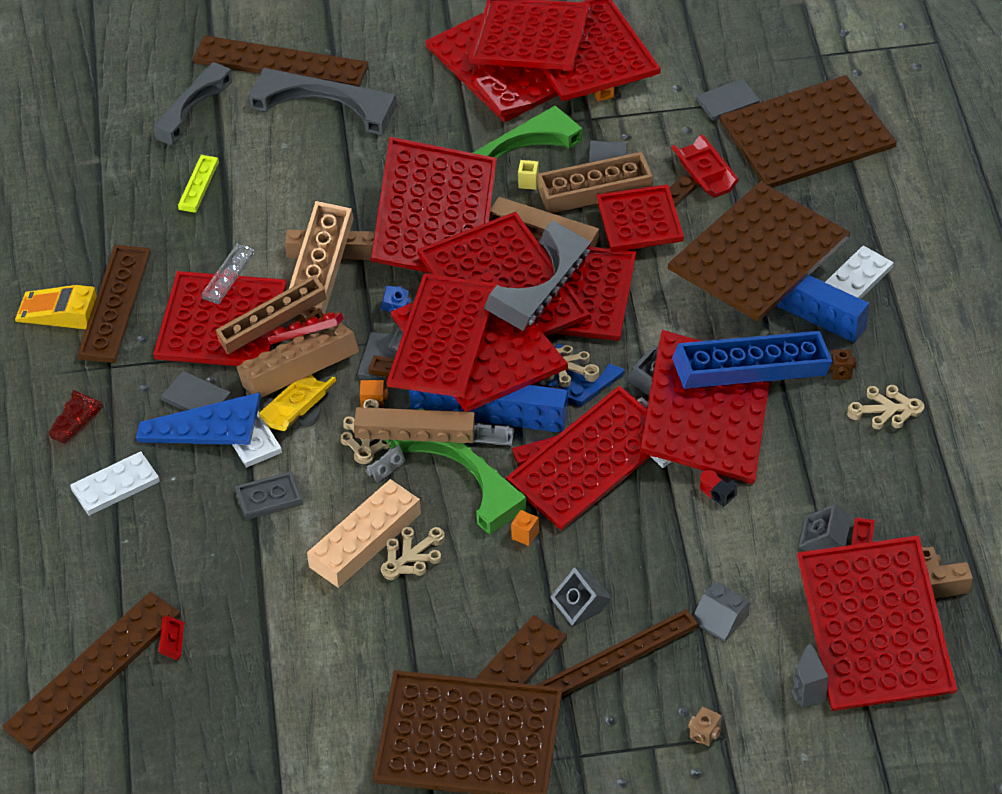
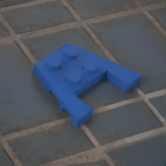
(581, 390)

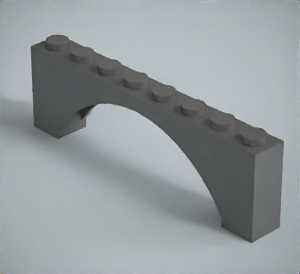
(278, 86)
(522, 305)

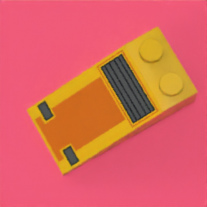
(58, 306)

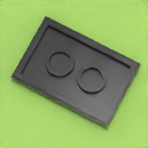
(727, 99)
(377, 346)
(192, 392)
(268, 495)

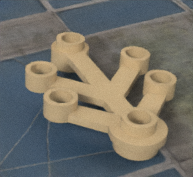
(590, 371)
(910, 407)
(364, 449)
(393, 567)

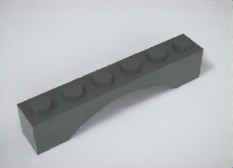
(210, 82)

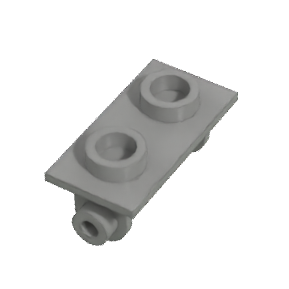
(499, 435)
(386, 464)

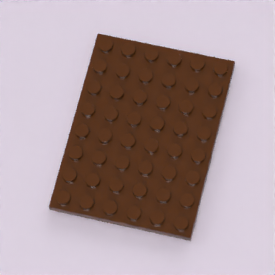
(807, 131)
(759, 251)
(467, 735)

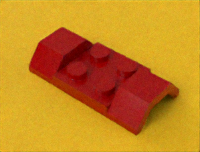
(707, 167)

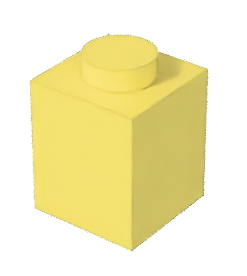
(528, 174)

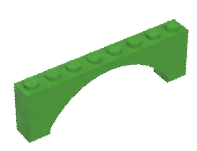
(549, 128)
(500, 499)

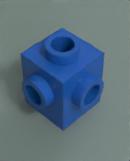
(394, 298)

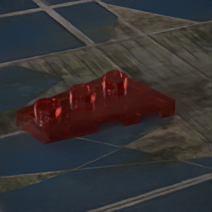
(74, 417)

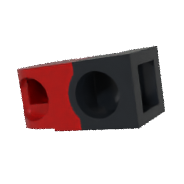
(717, 488)

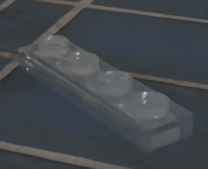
(227, 273)

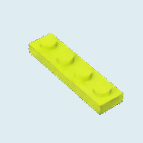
(198, 183)

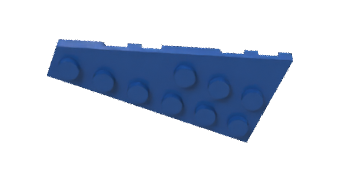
(212, 424)

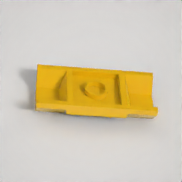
(294, 402)

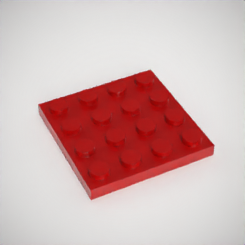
(639, 218)

